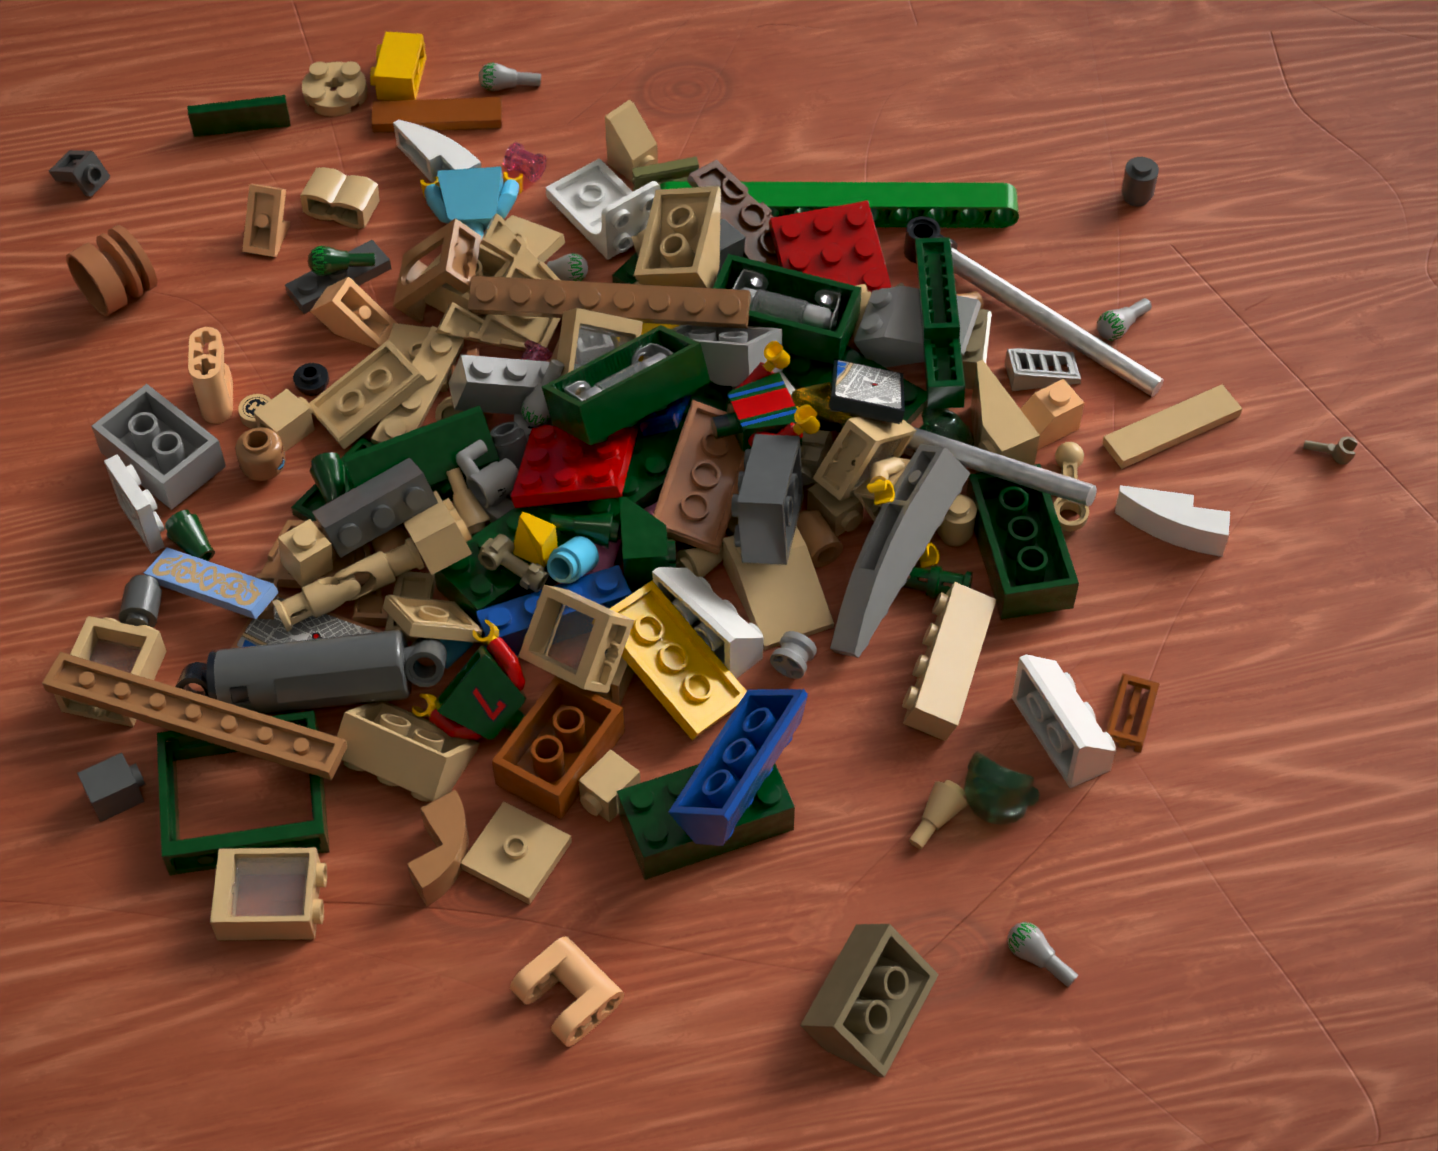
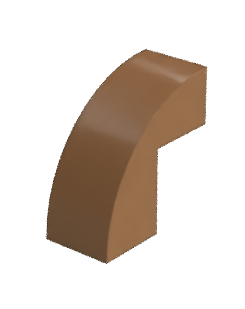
(440, 868)

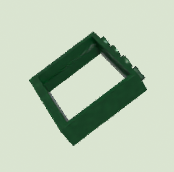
(202, 852)

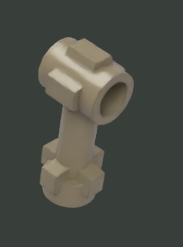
(500, 550)

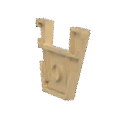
(503, 329)

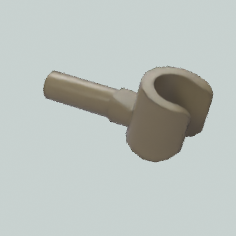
(1341, 453)

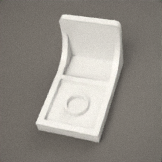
(603, 206)

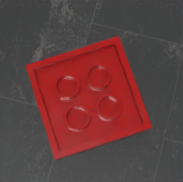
(832, 244)
(567, 470)

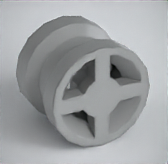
(793, 654)

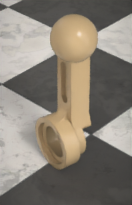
(1069, 458)

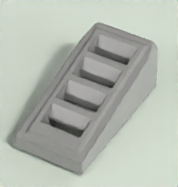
(1021, 378)

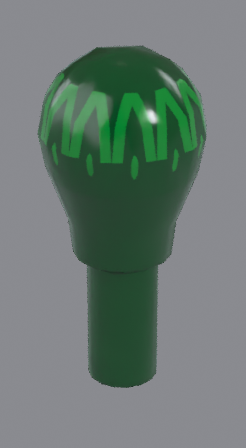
(327, 260)

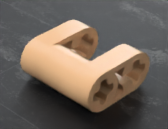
(210, 375)
(594, 990)

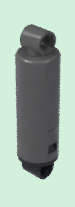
(317, 672)

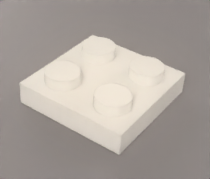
(136, 504)

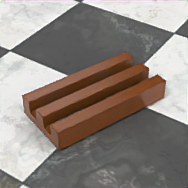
(1124, 737)

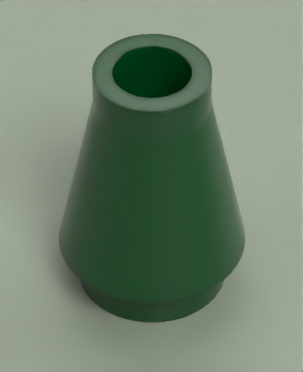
(329, 475)
(188, 534)

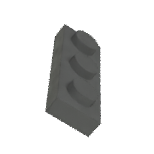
(310, 286)

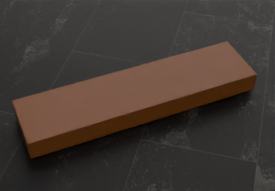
(439, 113)

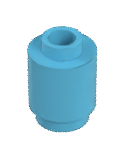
(572, 560)

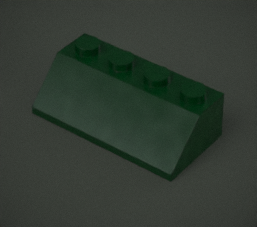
(429, 447)

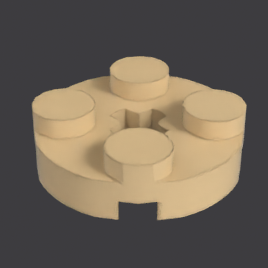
(345, 76)

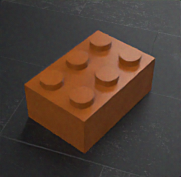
(557, 746)

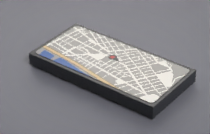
(867, 391)

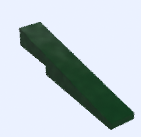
(940, 323)

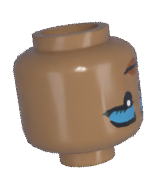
(260, 454)

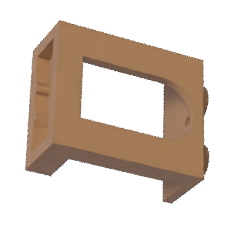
(455, 267)

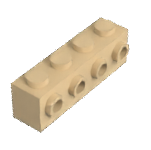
(949, 661)

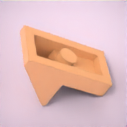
(264, 220)

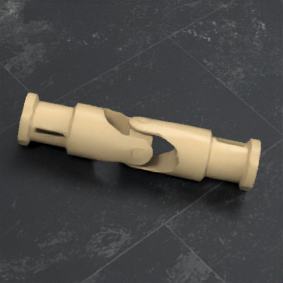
(331, 592)

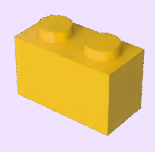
(398, 66)

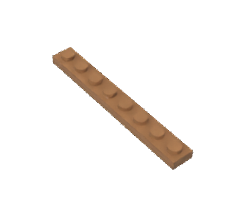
(633, 301)
(195, 715)

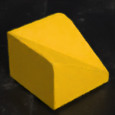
(534, 539)

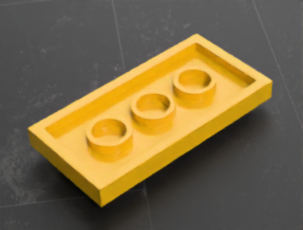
(677, 662)

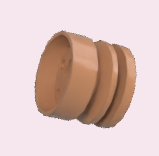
(111, 270)

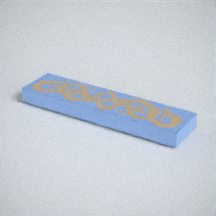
(212, 583)

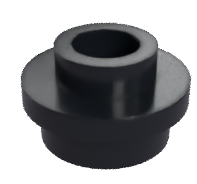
(311, 379)

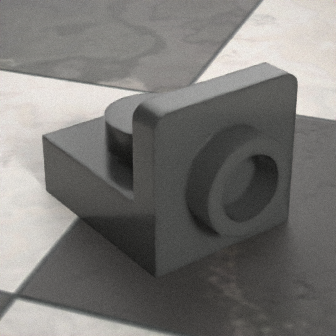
(81, 168)

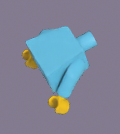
(472, 195)

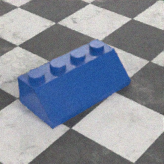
(738, 763)

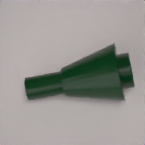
(596, 527)

